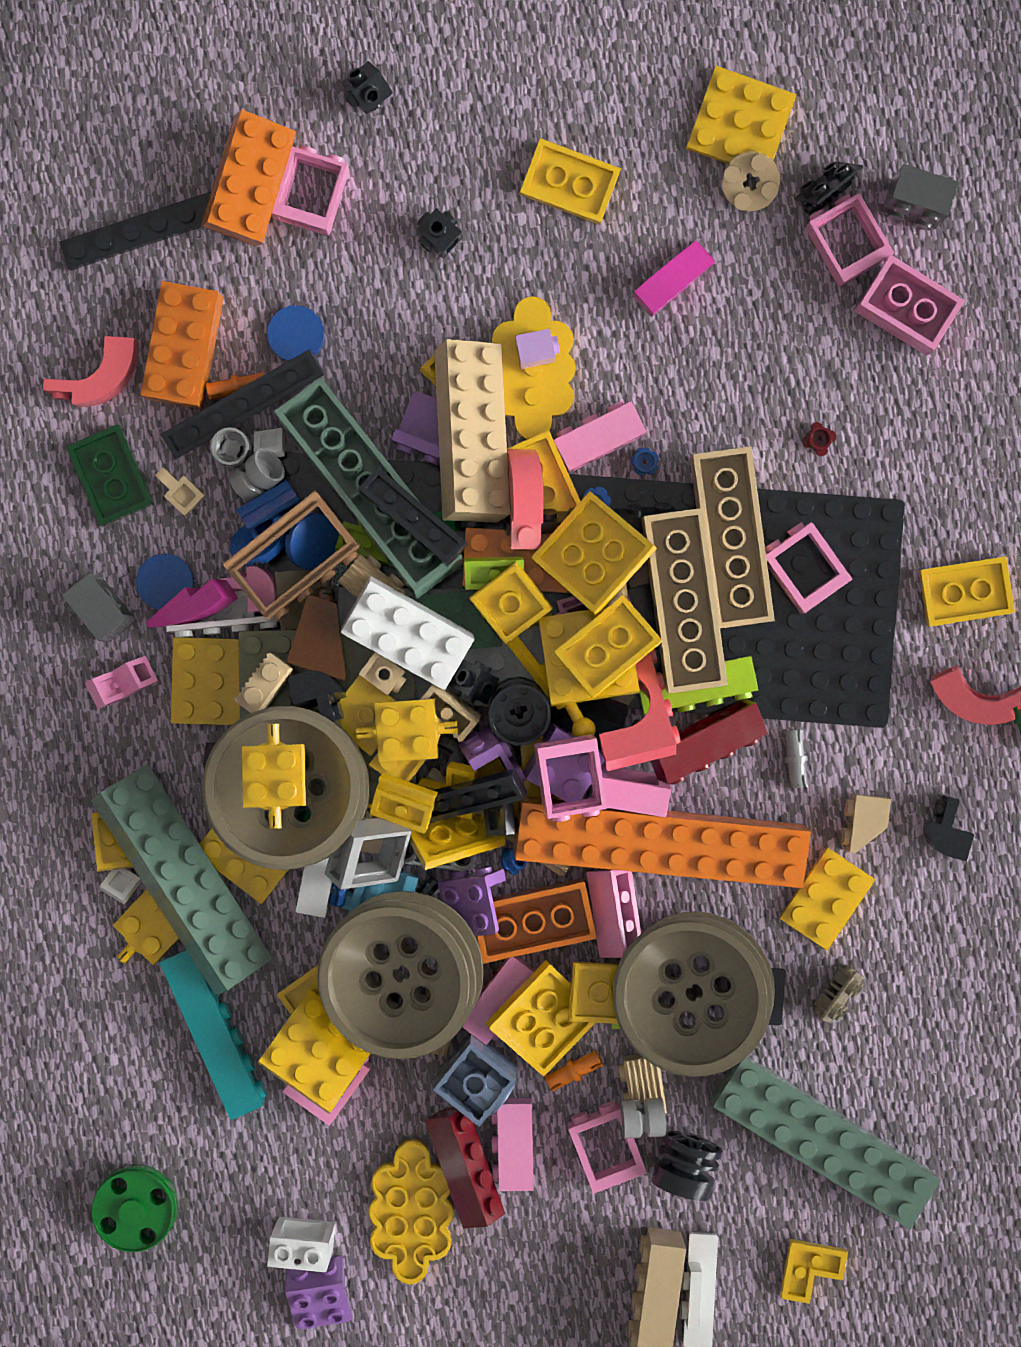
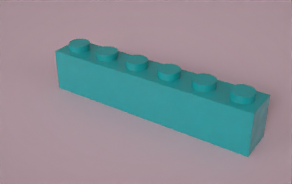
(214, 1036)

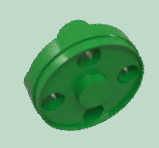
(134, 1208)

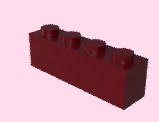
(712, 740)
(465, 1168)

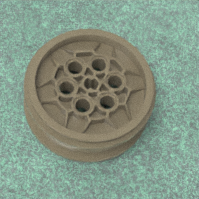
(333, 814)
(365, 1009)
(658, 1029)

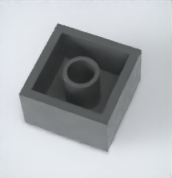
(919, 197)
(98, 608)

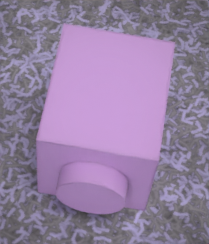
(536, 348)

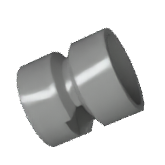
(231, 447)
(257, 475)
(643, 1118)

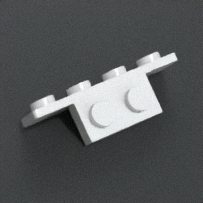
(233, 616)
(700, 1290)

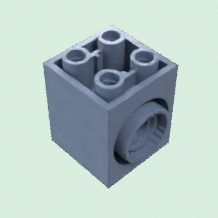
(476, 1079)

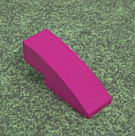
(673, 278)
(195, 604)

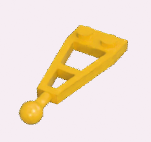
(581, 725)

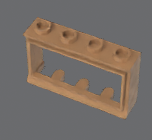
(322, 573)

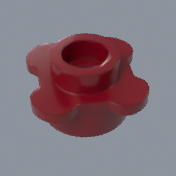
(818, 431)

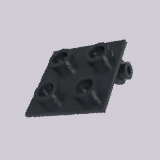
(835, 179)

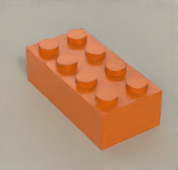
(248, 178)
(182, 345)
(496, 543)
(539, 921)

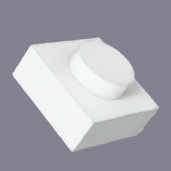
(270, 440)
(120, 884)

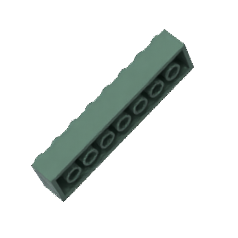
(344, 461)
(181, 879)
(825, 1141)

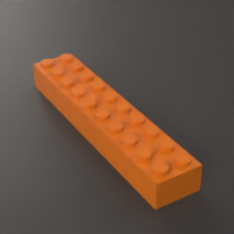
(667, 845)

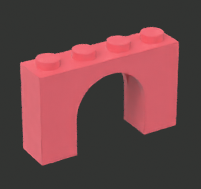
(650, 737)

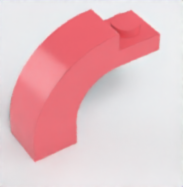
(106, 382)
(525, 498)
(972, 705)

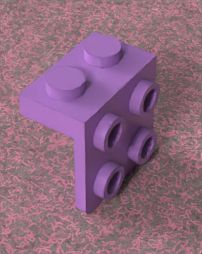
(419, 429)
(484, 747)
(472, 897)
(318, 1296)

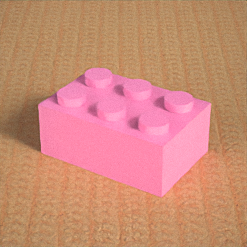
(909, 305)

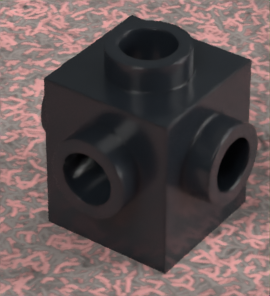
(366, 88)
(440, 242)
(474, 682)

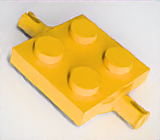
(406, 730)
(273, 776)
(145, 930)

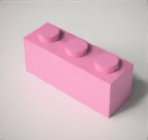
(599, 435)
(613, 910)
(496, 992)
(514, 1145)

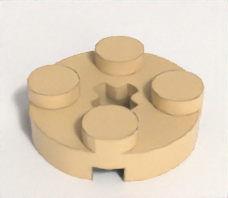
(735, 174)

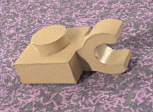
(181, 493)

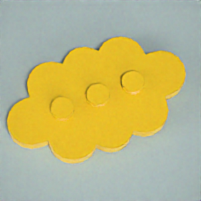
(539, 391)
(410, 1212)

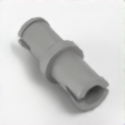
(796, 759)

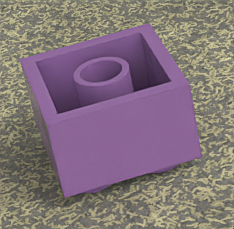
(568, 774)

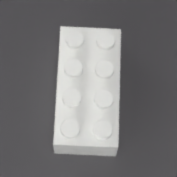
(407, 633)

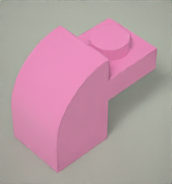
(262, 583)
(121, 682)

